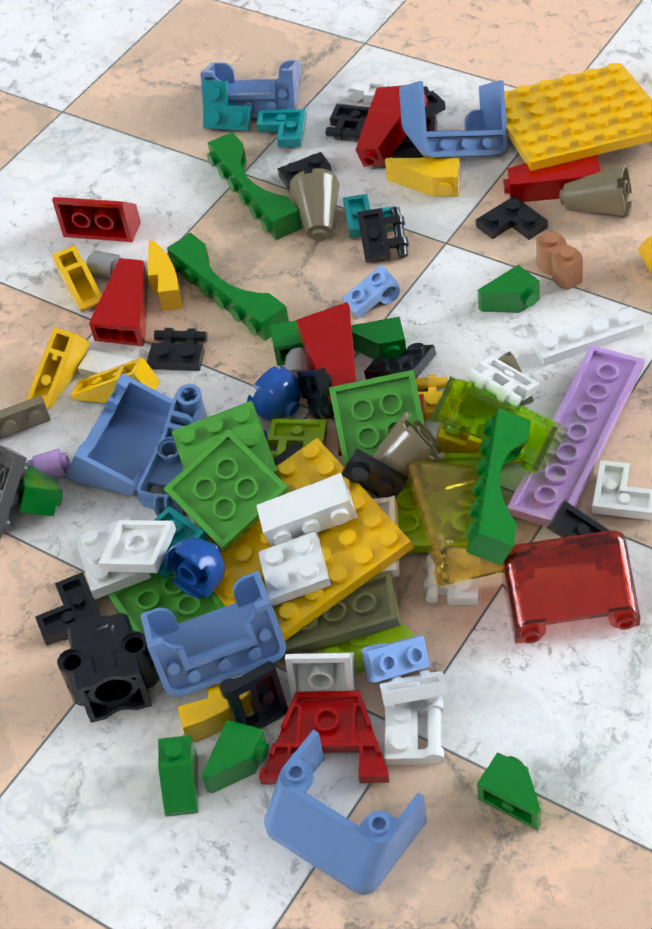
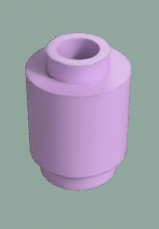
(51, 462)

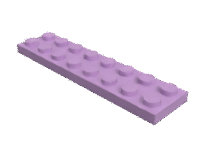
(590, 413)

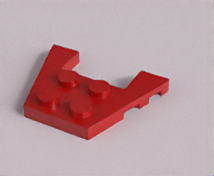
(342, 728)

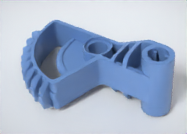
(162, 469)

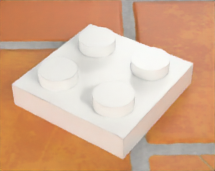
(137, 546)
(294, 568)

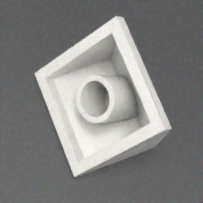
(320, 672)

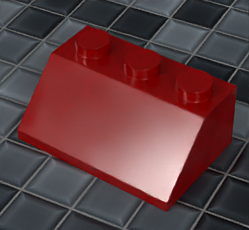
(97, 219)

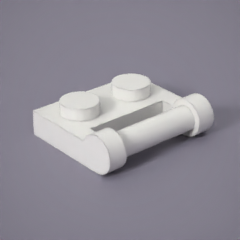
(403, 734)

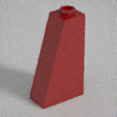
(382, 127)
(548, 181)
(123, 306)
(329, 343)

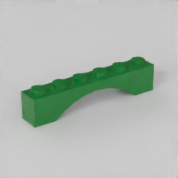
(274, 211)
(251, 308)
(492, 527)

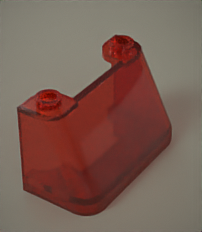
(569, 582)

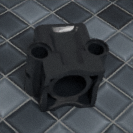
(108, 666)

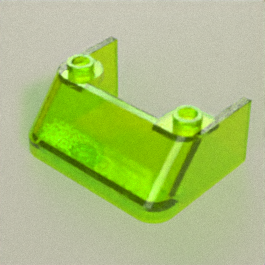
(467, 408)

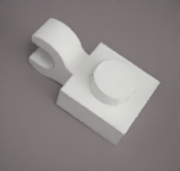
(364, 91)

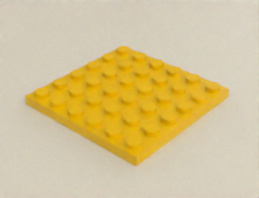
(578, 116)
(350, 550)

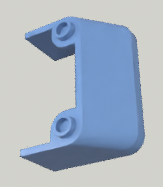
(484, 128)
(327, 840)

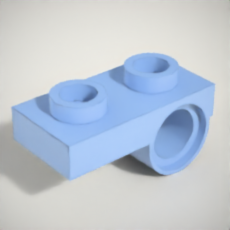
(374, 288)
(395, 658)

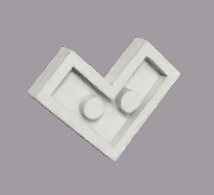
(615, 497)

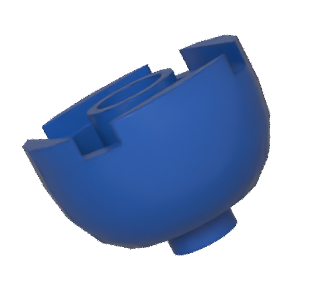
(276, 394)
(196, 566)

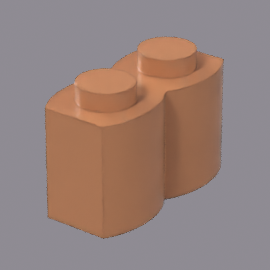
(559, 260)

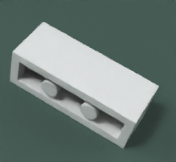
(307, 510)

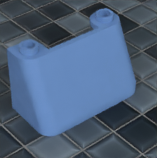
(260, 93)
(122, 438)
(216, 643)

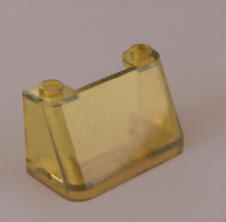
(443, 501)

